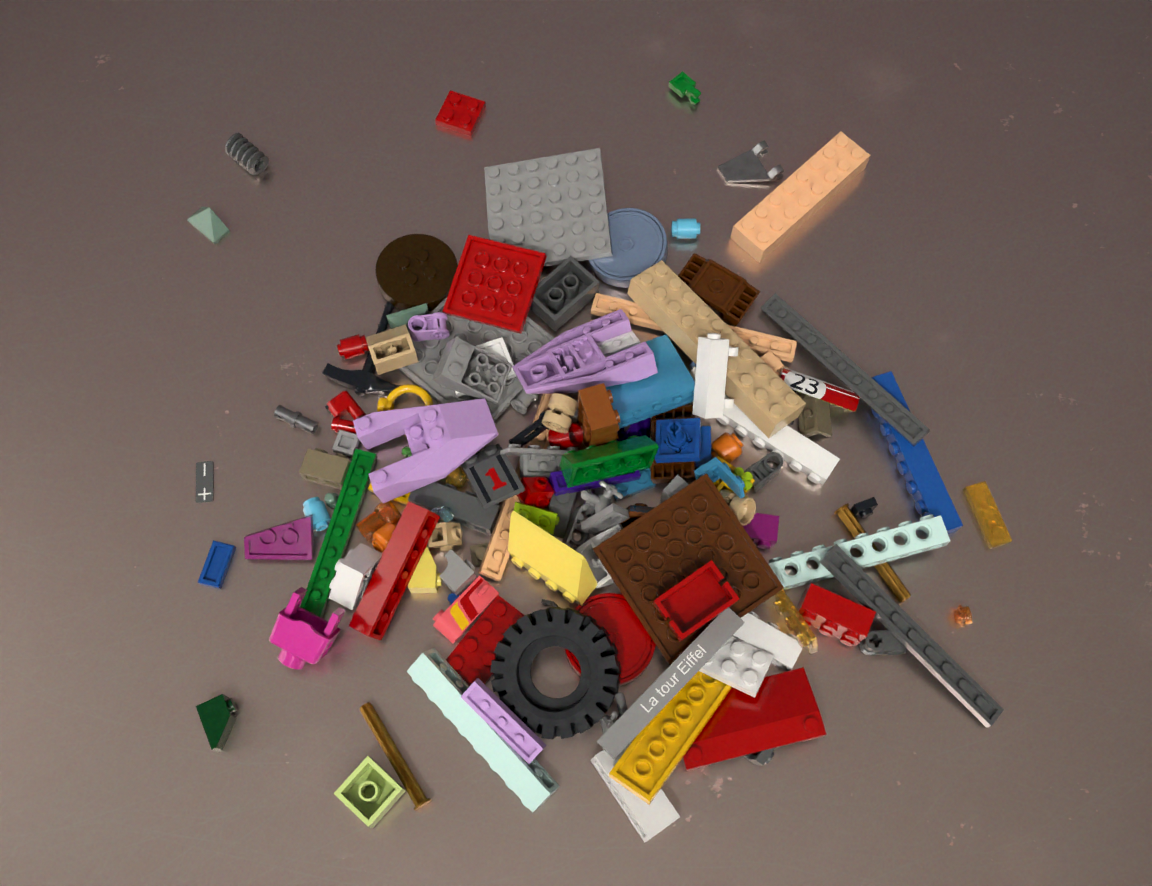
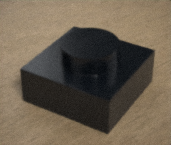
(864, 508)

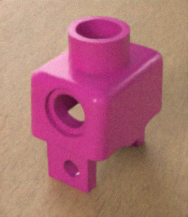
(303, 634)

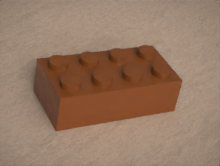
(597, 415)

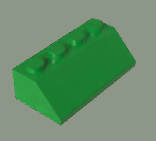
(607, 460)

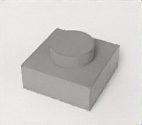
(346, 443)

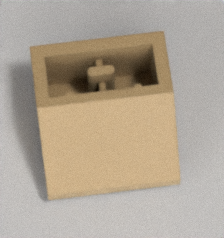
(391, 349)

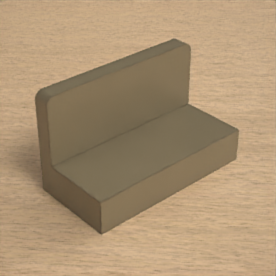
(815, 417)

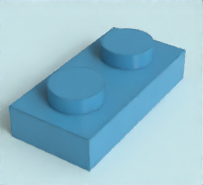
(635, 487)

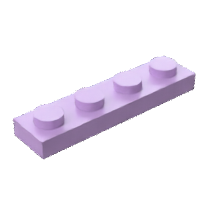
(503, 720)

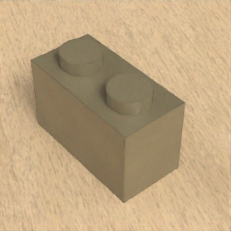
(324, 468)

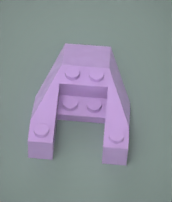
(576, 362)
(438, 438)

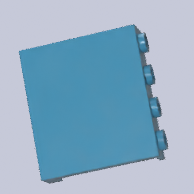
(657, 393)

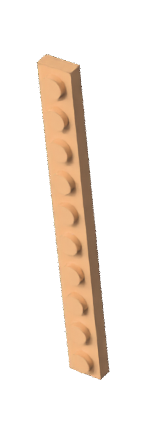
(757, 341)
(497, 549)

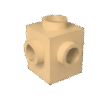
(446, 536)

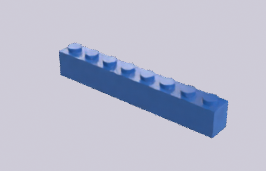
(917, 466)

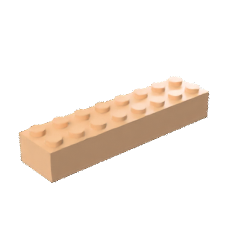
(799, 197)

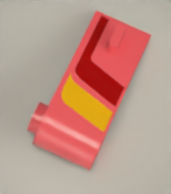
(465, 609)

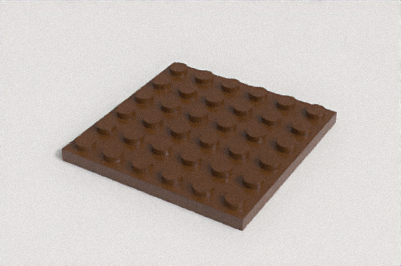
(675, 543)

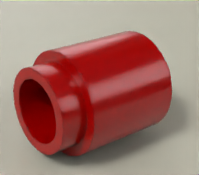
(352, 346)

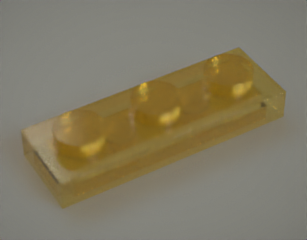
(987, 515)
(795, 622)

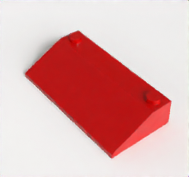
(745, 725)

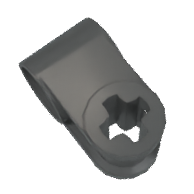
(762, 472)
(884, 643)

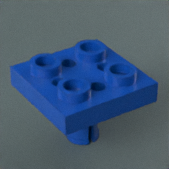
(677, 433)

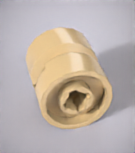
(561, 409)
(742, 508)

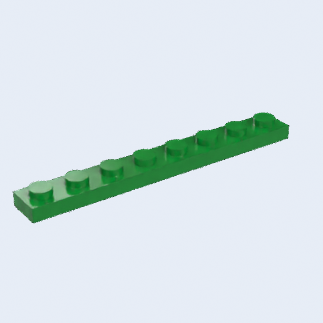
(338, 531)

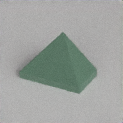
(209, 224)
(402, 317)

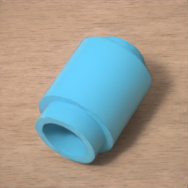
(685, 228)
(318, 510)

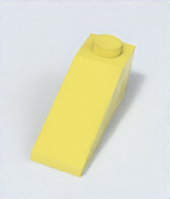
(426, 575)

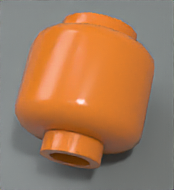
(727, 447)
(382, 537)

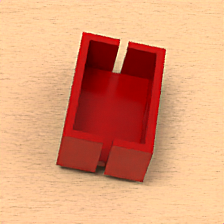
(695, 600)
(835, 615)

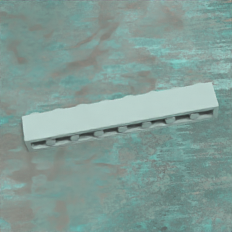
(445, 689)

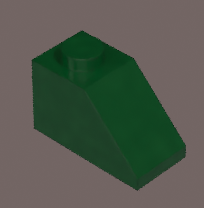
(217, 720)

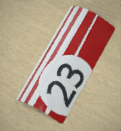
(820, 389)

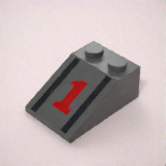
(491, 476)

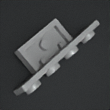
(537, 461)

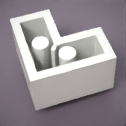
(353, 575)

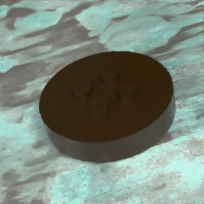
(415, 271)

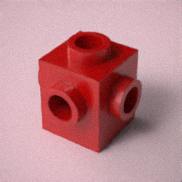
(537, 492)

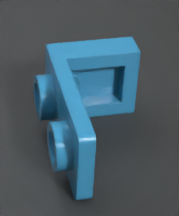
(717, 470)

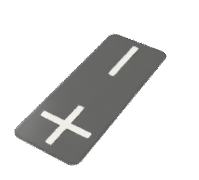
(204, 481)

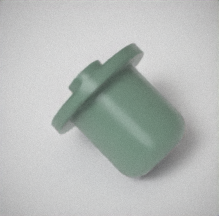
(331, 499)

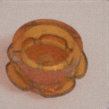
(963, 616)

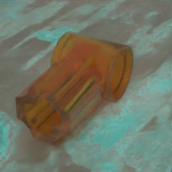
(382, 514)

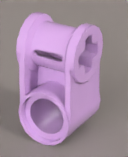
(429, 327)

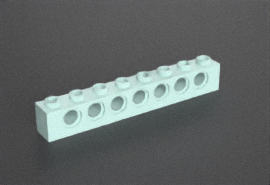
(935, 538)

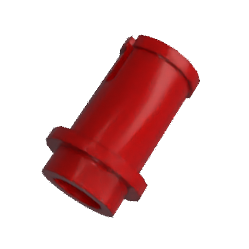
(342, 424)

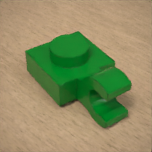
(684, 85)

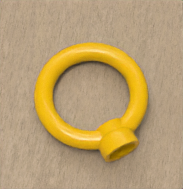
(388, 403)

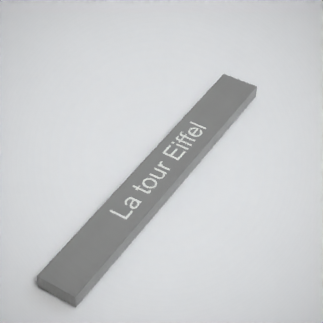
(670, 683)

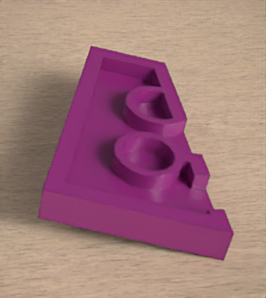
(282, 542)

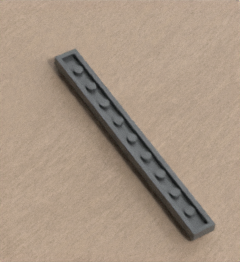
(846, 370)
(912, 636)

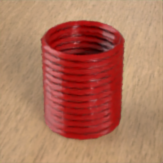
(564, 440)

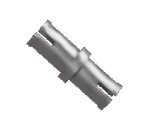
(296, 419)

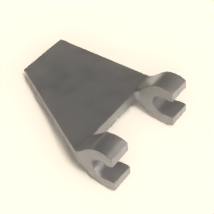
(749, 168)

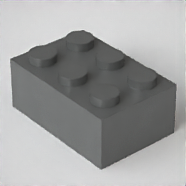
(564, 293)

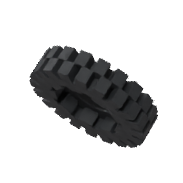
(598, 671)

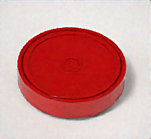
(625, 630)

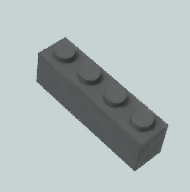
(465, 506)

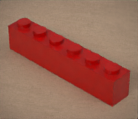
(394, 571)

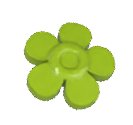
(746, 477)

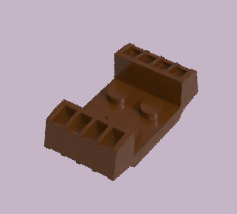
(719, 288)
(668, 471)

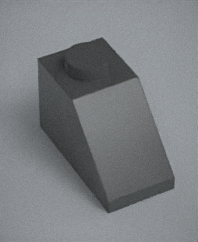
(564, 507)

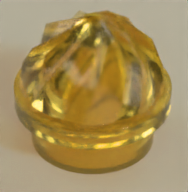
(456, 478)

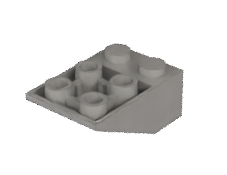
(471, 371)

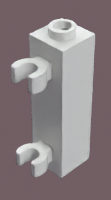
(711, 376)

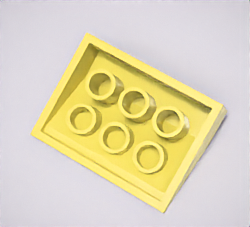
(550, 560)

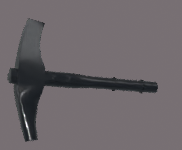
(364, 380)

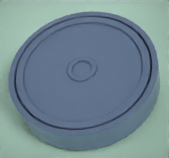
(636, 245)

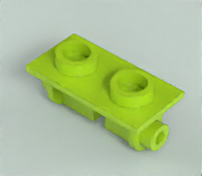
(542, 518)

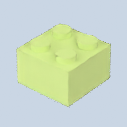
(369, 792)

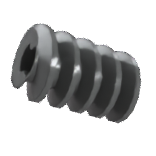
(246, 154)

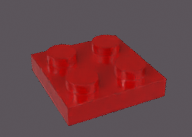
(460, 113)

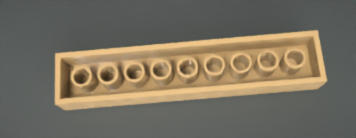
(686, 317)

